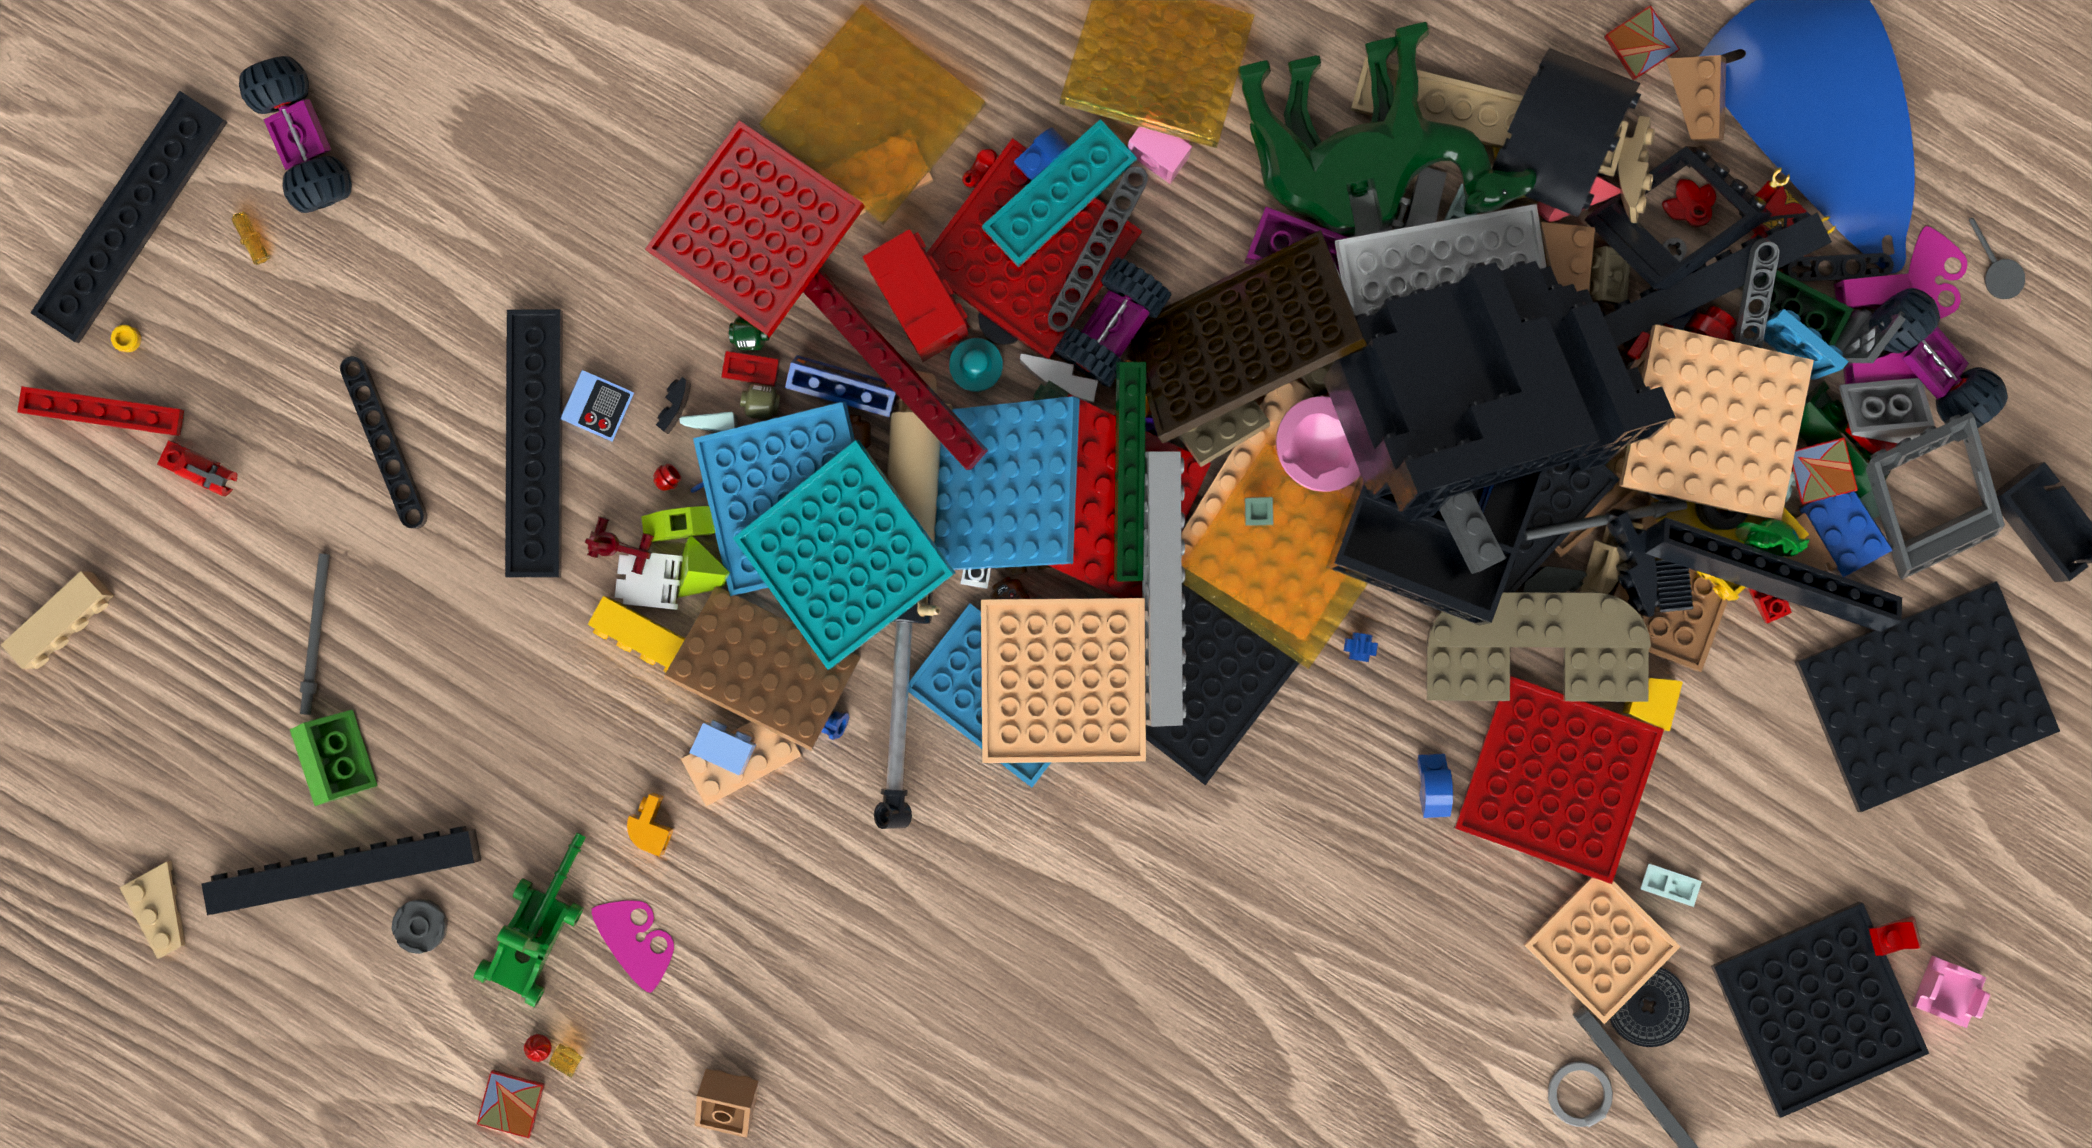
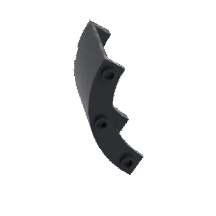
(1567, 129)

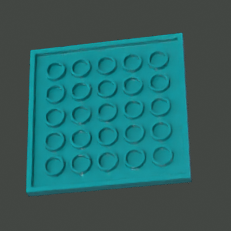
(843, 555)

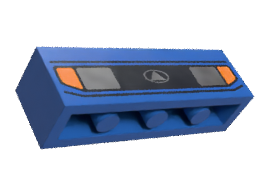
(841, 385)

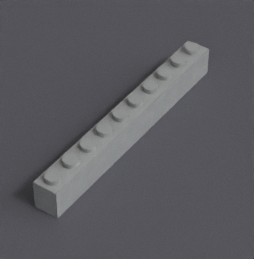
(1163, 589)

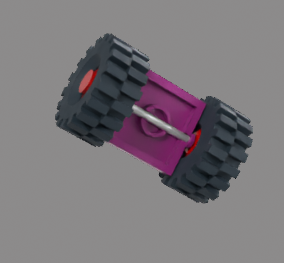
(1115, 321)

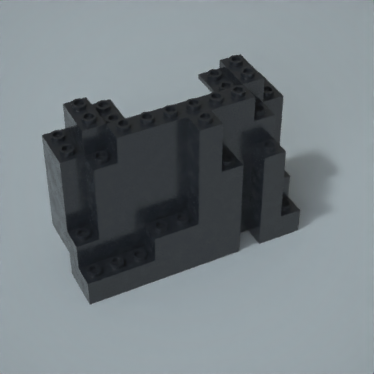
(1486, 387)

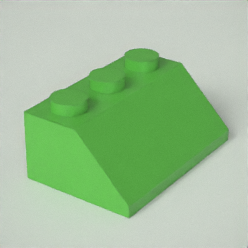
(333, 757)

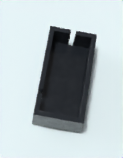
(2048, 521)

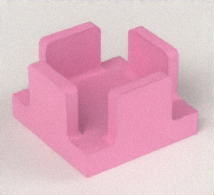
(1951, 992)

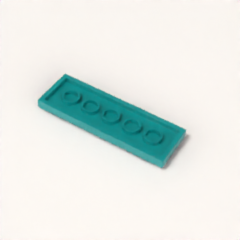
(1059, 193)

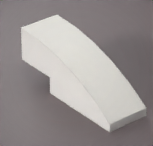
(1061, 375)

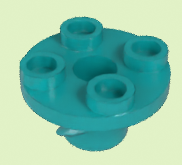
(976, 364)

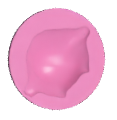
(1315, 446)

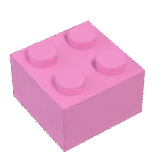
(1160, 152)

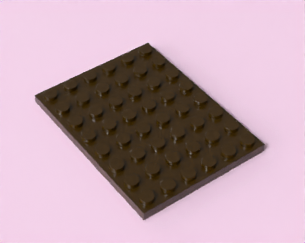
(1246, 336)

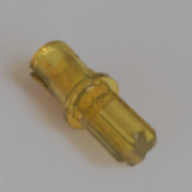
(250, 238)

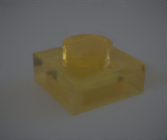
(565, 1060)

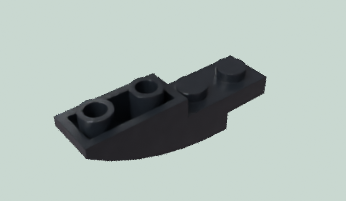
(1638, 570)

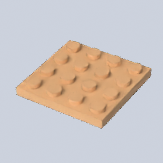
(1601, 946)

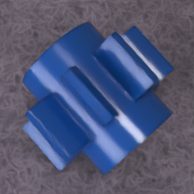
(1360, 647)

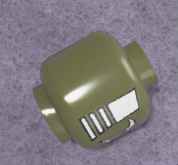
(760, 401)

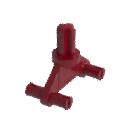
(608, 544)

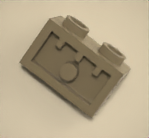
(1608, 276)

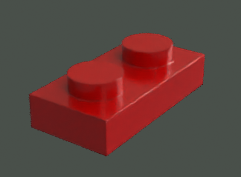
(750, 368)

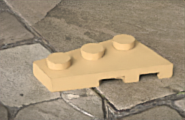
(155, 909)

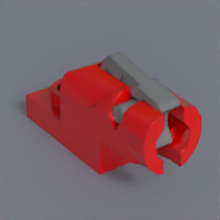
(197, 468)

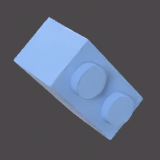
(723, 747)

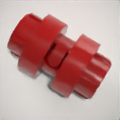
(1713, 323)

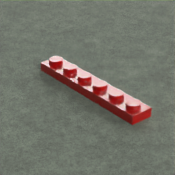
(100, 411)

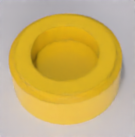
(125, 338)

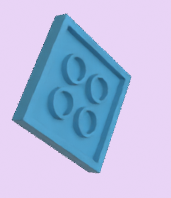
(1790, 336)

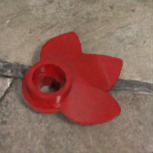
(1688, 199)

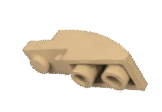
(1634, 169)

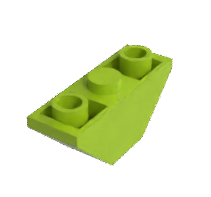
(679, 523)

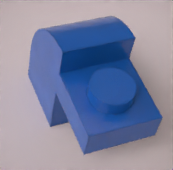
(1041, 153)
(1436, 786)

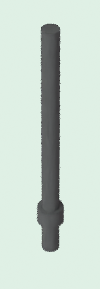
(1655, 509)
(309, 686)

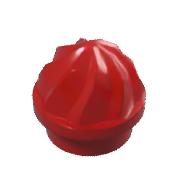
(666, 477)
(537, 1047)

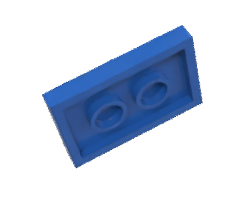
(1847, 531)

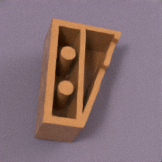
(1701, 94)
(1569, 252)

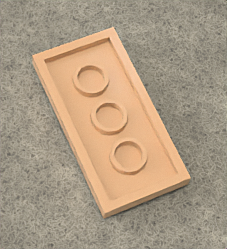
(769, 754)

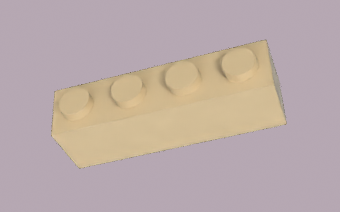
(57, 620)

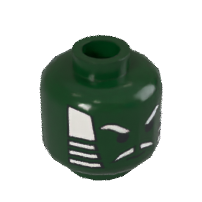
(746, 336)

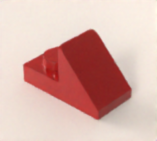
(1895, 936)

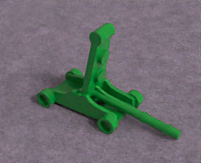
(534, 911)

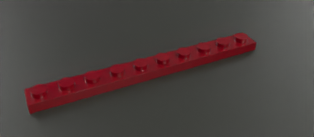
(895, 371)

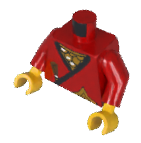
(1781, 205)

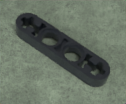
(1838, 265)

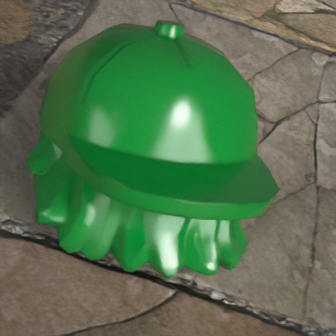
(1772, 536)

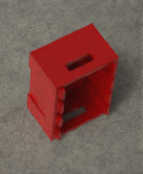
(917, 294)

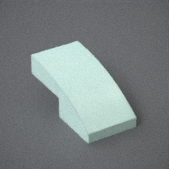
(1671, 885)

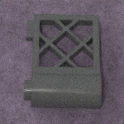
(1858, 339)

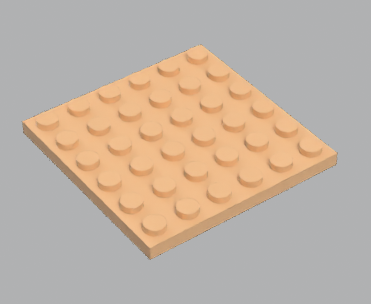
(1731, 426)
(1063, 680)

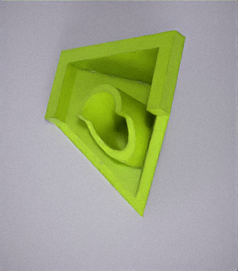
(699, 570)

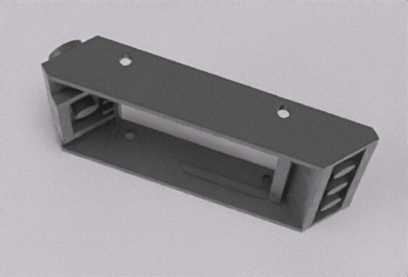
(1950, 536)

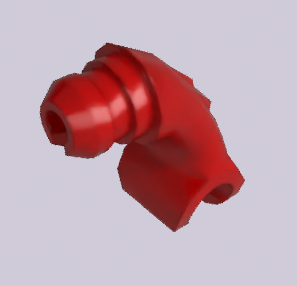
(981, 165)

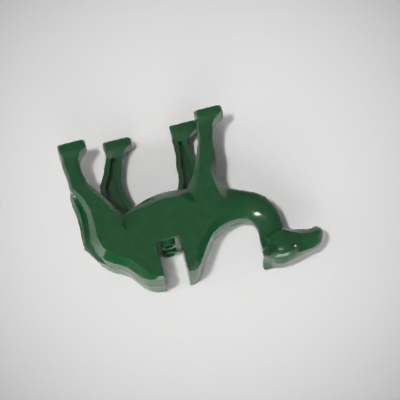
(1374, 156)

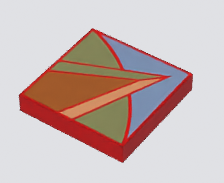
(1642, 43)
(1823, 471)
(510, 1104)

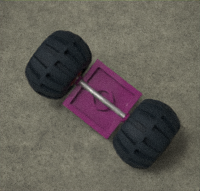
(296, 133)
(1938, 361)

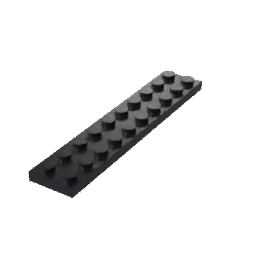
(128, 217)
(533, 443)

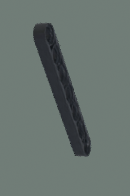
(374, 432)

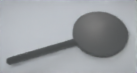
(2003, 277)

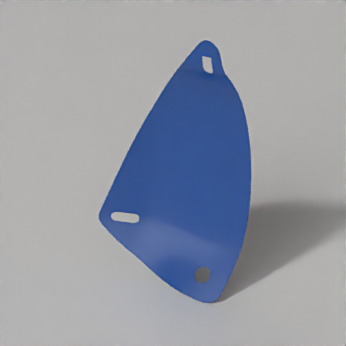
(1828, 110)

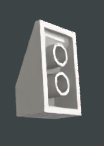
(1887, 409)

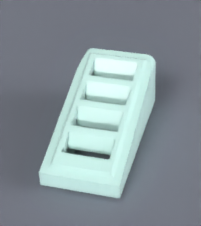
(711, 422)

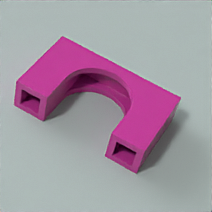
(1872, 293)

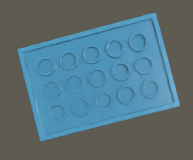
(952, 686)

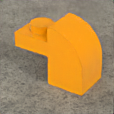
(644, 831)

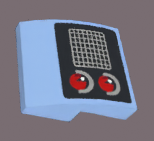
(597, 405)

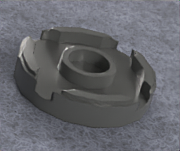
(419, 926)

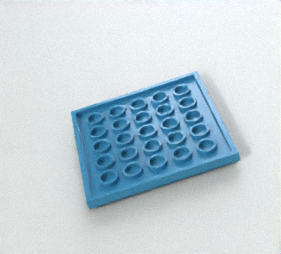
(758, 466)
(1019, 495)

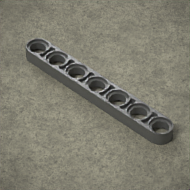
(1107, 239)
(1753, 292)
(1633, 1079)

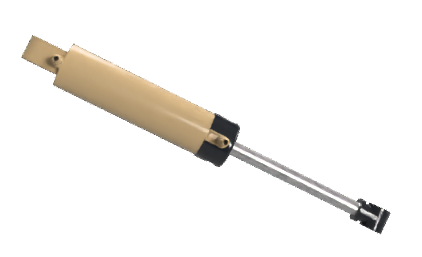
(914, 475)

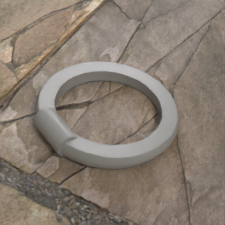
(1593, 1117)

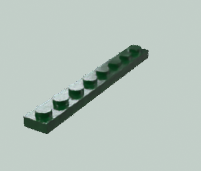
(1129, 471)

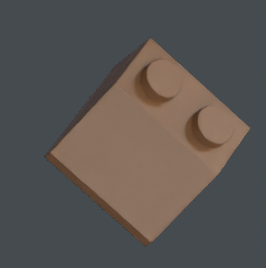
(726, 1102)

